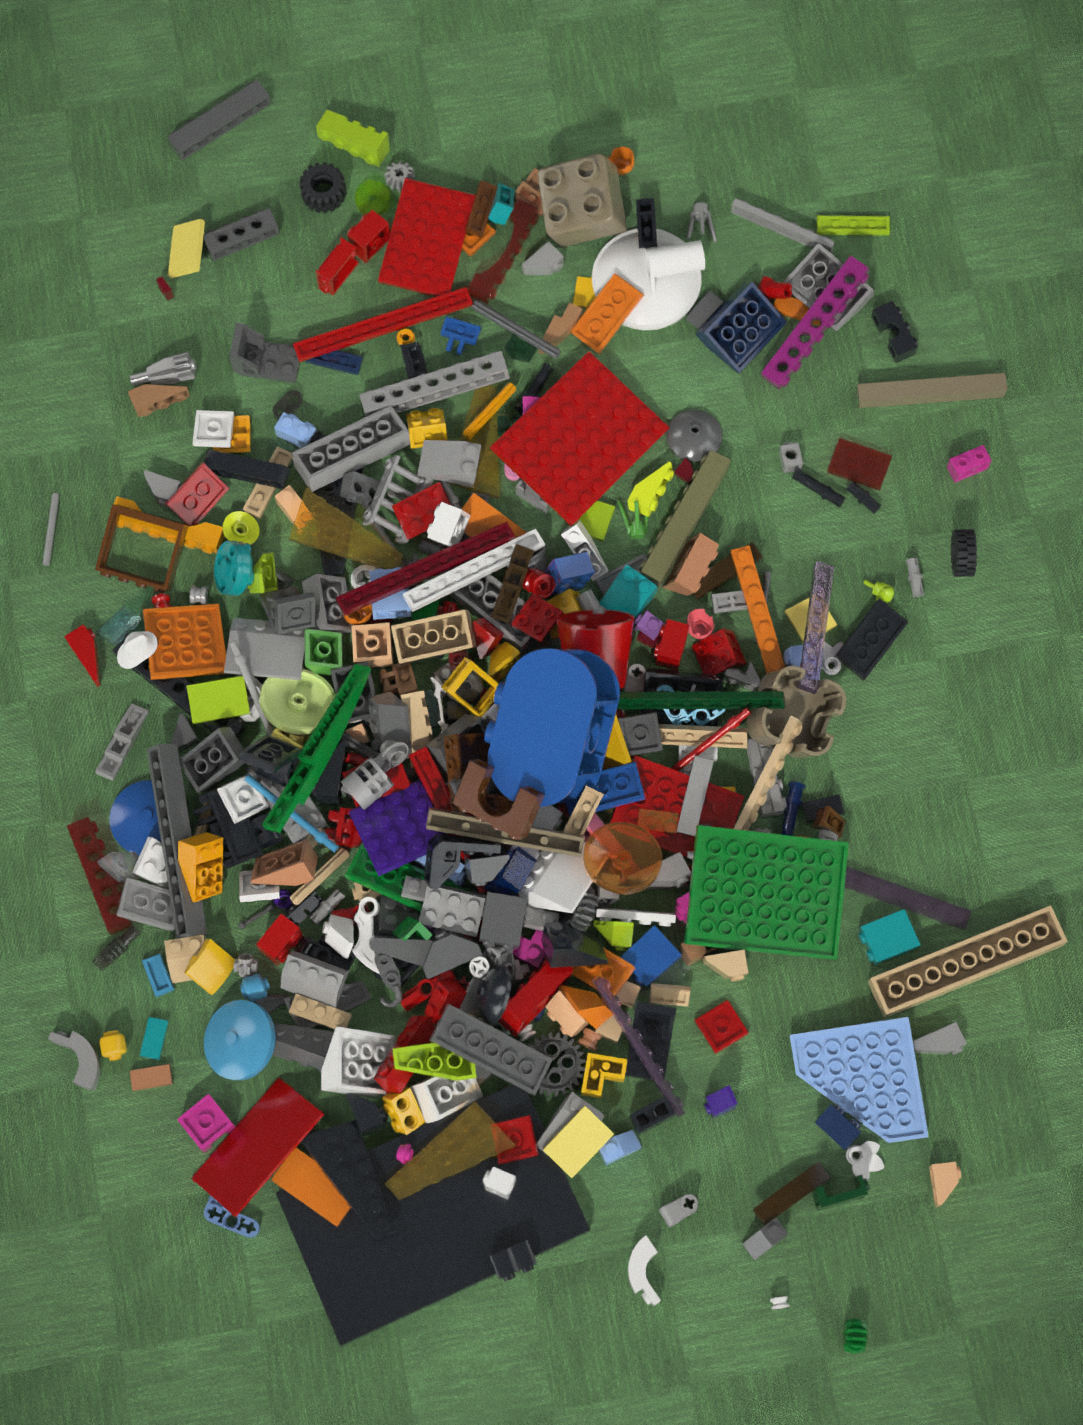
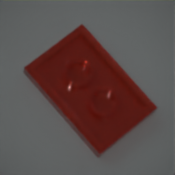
(859, 464)

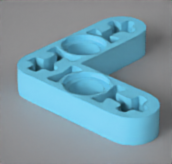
(685, 716)

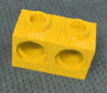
(407, 1108)

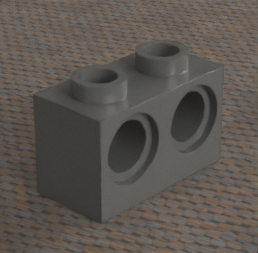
(358, 488)

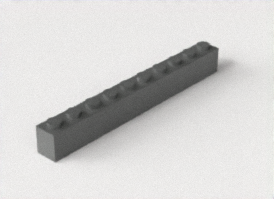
(173, 827)

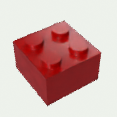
(369, 235)
(673, 641)
(280, 940)

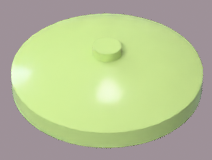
(296, 704)

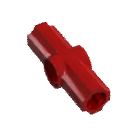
(416, 995)

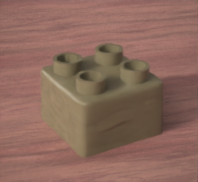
(581, 200)

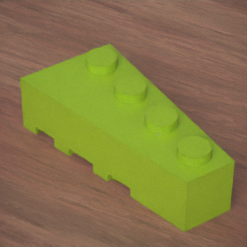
(354, 137)

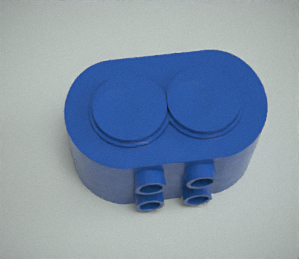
(553, 724)

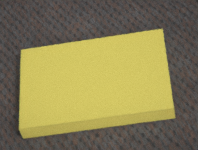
(186, 248)
(578, 1141)

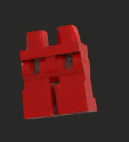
(344, 829)

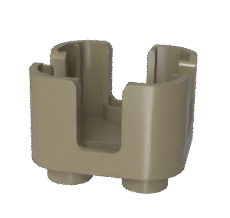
(813, 710)

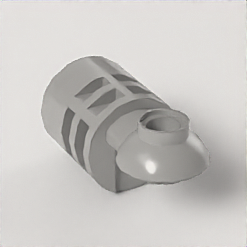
(369, 779)

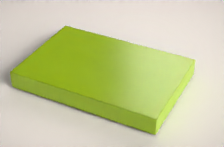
(218, 699)

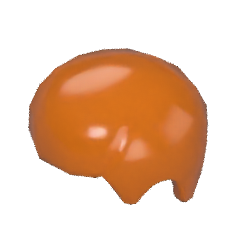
(623, 159)
(360, 616)

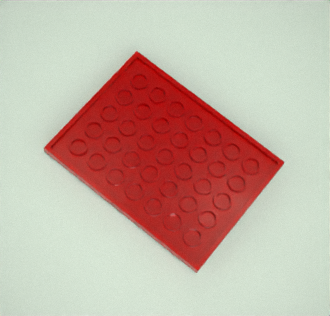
(579, 438)

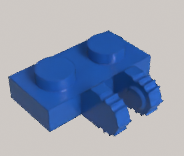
(459, 331)

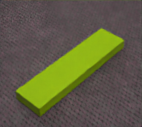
(853, 225)

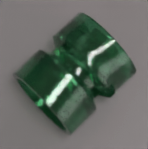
(506, 422)

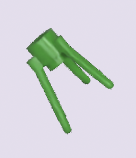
(637, 529)

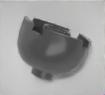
(470, 689)

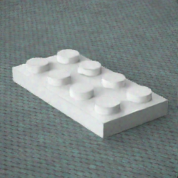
(644, 917)

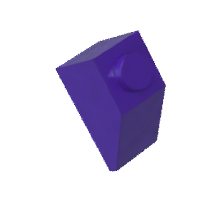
(720, 1102)

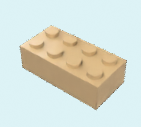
(433, 636)

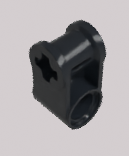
(313, 949)

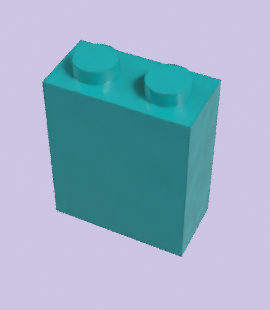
(888, 937)

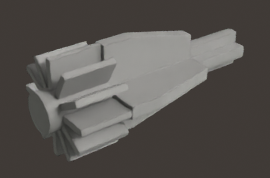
(168, 370)

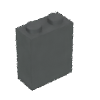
(502, 920)

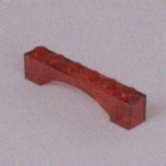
(484, 285)

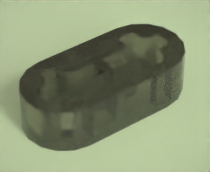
(286, 404)

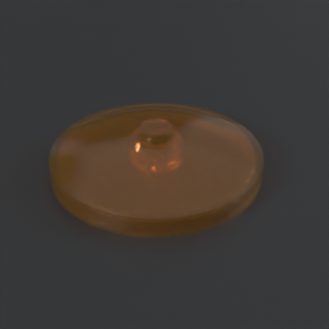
(622, 858)

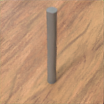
(50, 529)

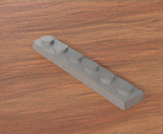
(780, 226)

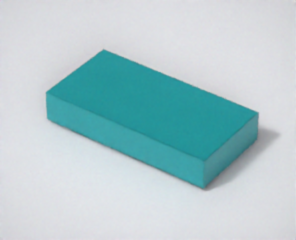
(154, 1038)

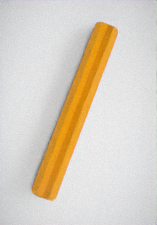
(489, 410)

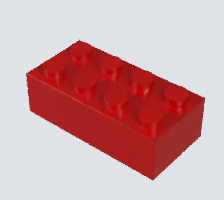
(533, 996)

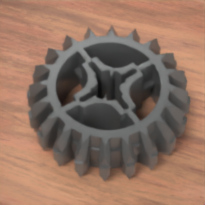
(583, 913)

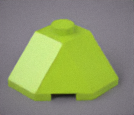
(264, 575)

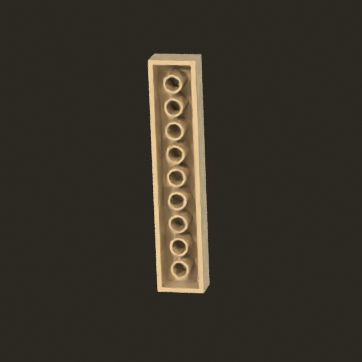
(967, 961)

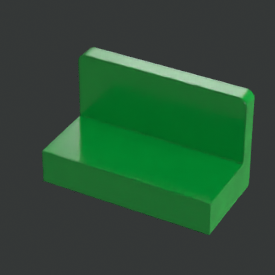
(409, 927)

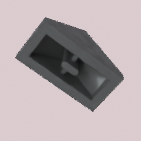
(183, 734)

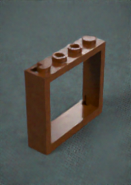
(124, 576)

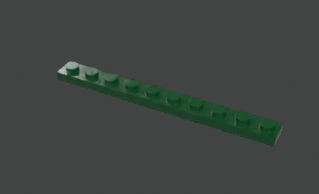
(701, 700)

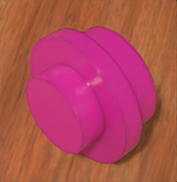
(404, 1153)

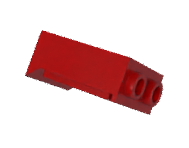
(336, 267)

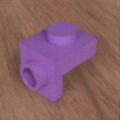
(648, 625)

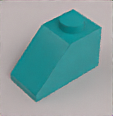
(502, 204)

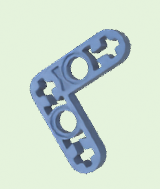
(212, 1203)

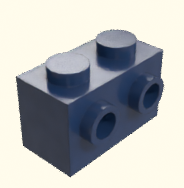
(839, 1126)

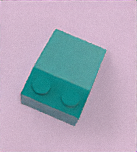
(629, 592)

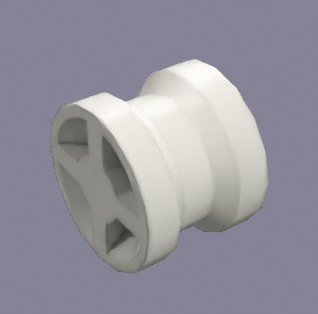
(477, 964)

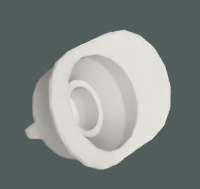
(136, 649)

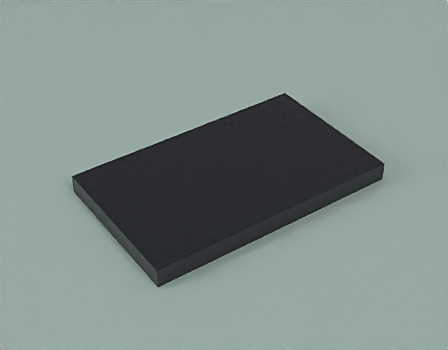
(440, 1231)

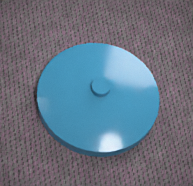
(239, 1040)

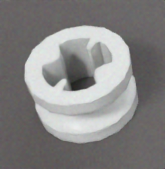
(526, 1033)
(779, 1302)

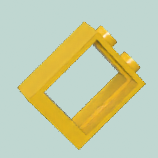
(458, 677)

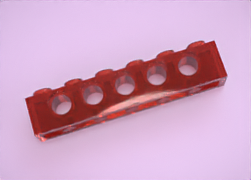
(78, 831)

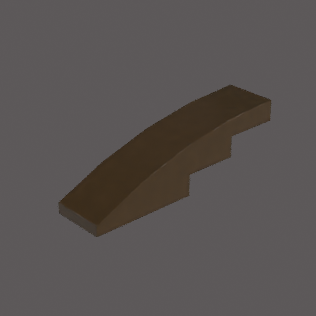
(722, 573)
(512, 583)
(791, 1193)

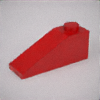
(85, 648)

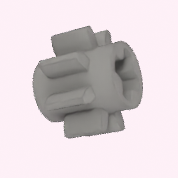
(245, 965)

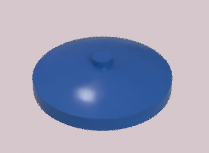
(135, 817)

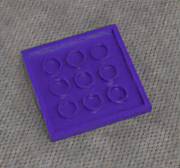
(395, 828)

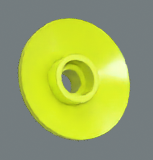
(243, 522)

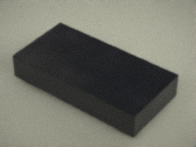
(811, 807)

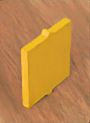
(584, 292)

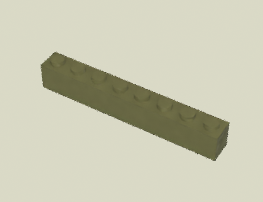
(685, 518)

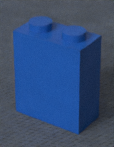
(651, 957)

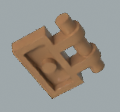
(404, 679)

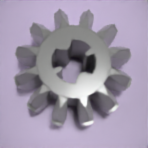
(400, 170)

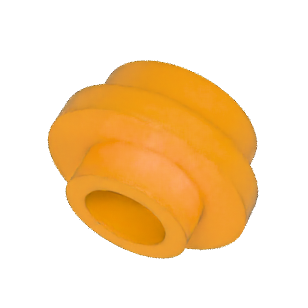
(405, 333)

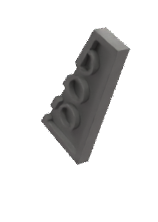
(350, 998)

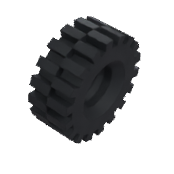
(963, 553)

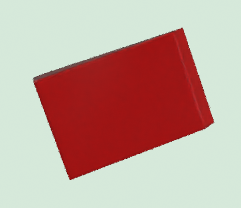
(486, 637)

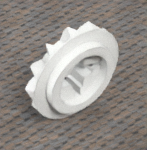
(357, 575)

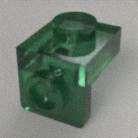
(520, 349)

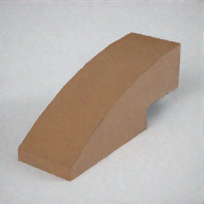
(561, 327)

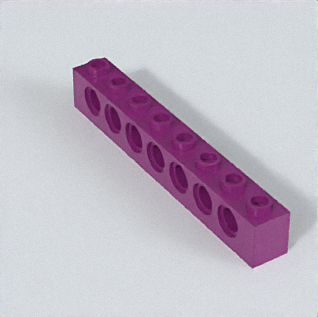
(852, 268)

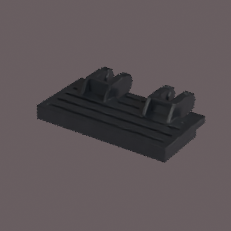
(238, 837)

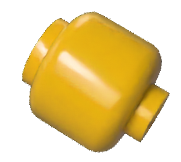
(113, 1045)

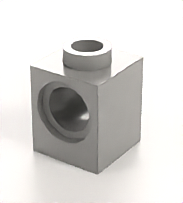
(787, 464)

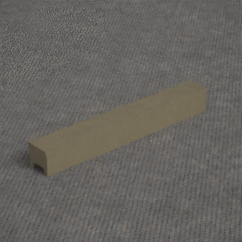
(931, 390)
(538, 837)

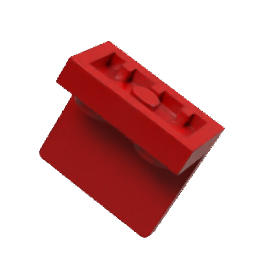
(536, 618)
(719, 652)

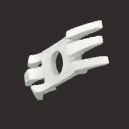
(440, 693)

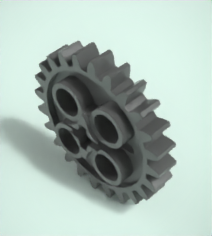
(567, 1075)

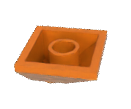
(587, 1005)

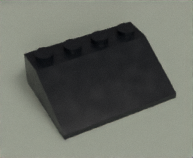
(685, 683)

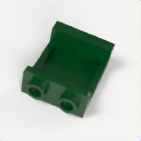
(823, 1202)

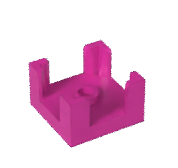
(205, 1122)

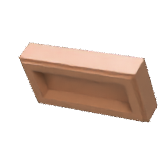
(151, 1077)

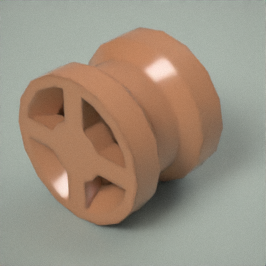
(589, 1039)

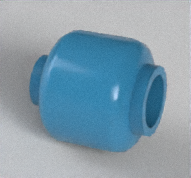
(254, 987)

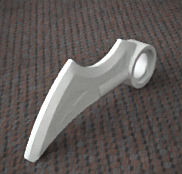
(366, 930)

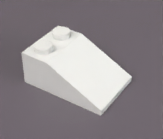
(443, 1096)

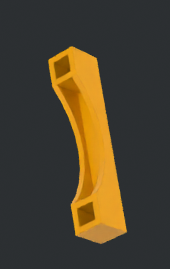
(202, 536)

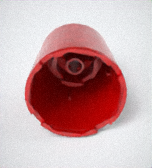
(601, 634)

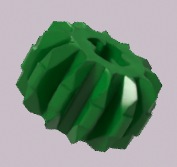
(855, 1336)

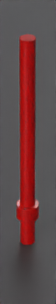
(733, 722)

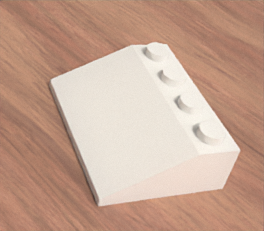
(556, 882)
(354, 1061)

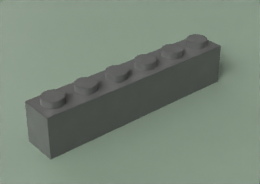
(219, 120)

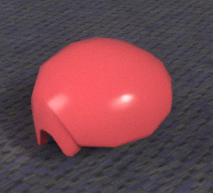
(700, 624)

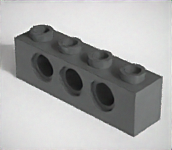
(238, 242)

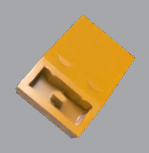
(202, 865)

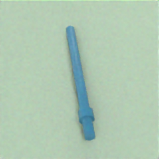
(320, 836)

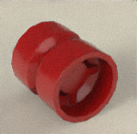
(538, 583)

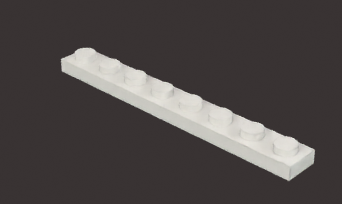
(469, 571)

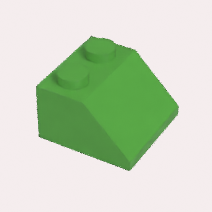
(322, 651)

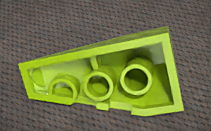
(433, 1061)

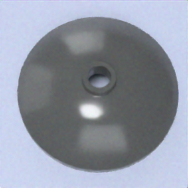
(693, 445)

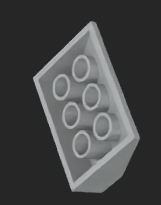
(813, 277)
(265, 651)

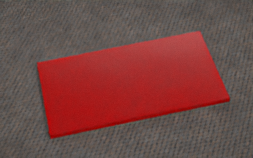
(257, 1147)

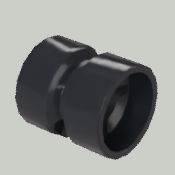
(265, 837)

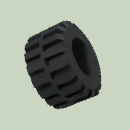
(322, 200)

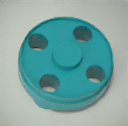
(233, 568)

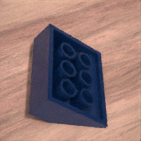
(741, 327)

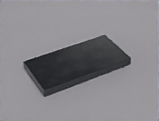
(871, 639)

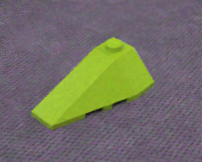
(616, 933)

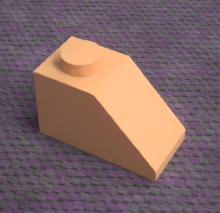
(288, 502)
(943, 1179)

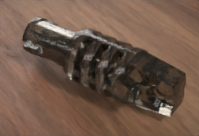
(115, 948)

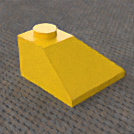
(502, 661)

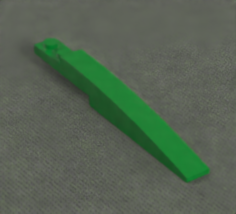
(318, 749)

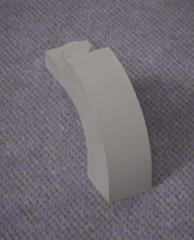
(89, 1064)

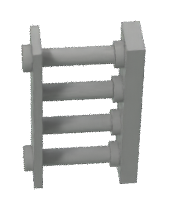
(371, 513)

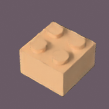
(373, 644)

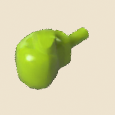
(881, 590)

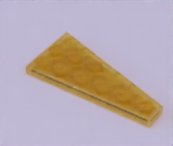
(487, 470)
(458, 1147)

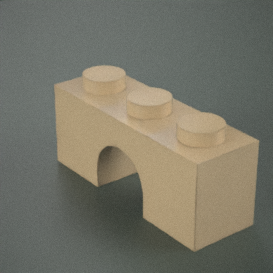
(610, 1029)

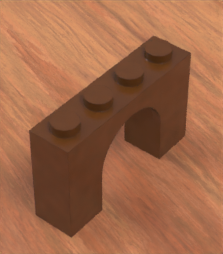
(472, 799)

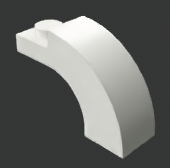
(637, 1270)

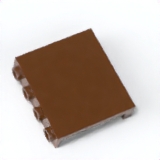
(459, 752)

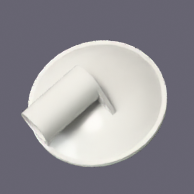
(664, 274)

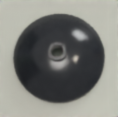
(494, 993)

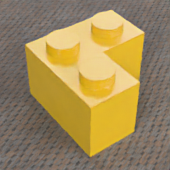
(600, 1068)

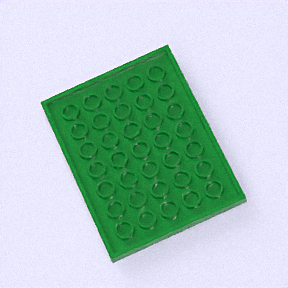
(766, 892)

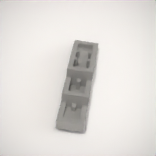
(122, 742)

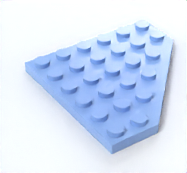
(867, 1073)

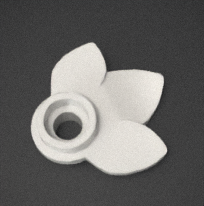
(828, 657)
(867, 1159)

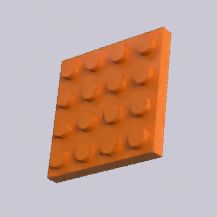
(187, 640)

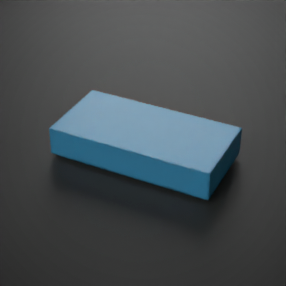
(158, 975)

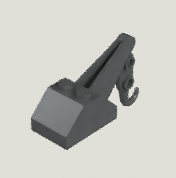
(436, 955)

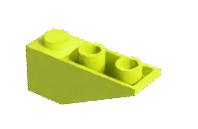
(650, 489)

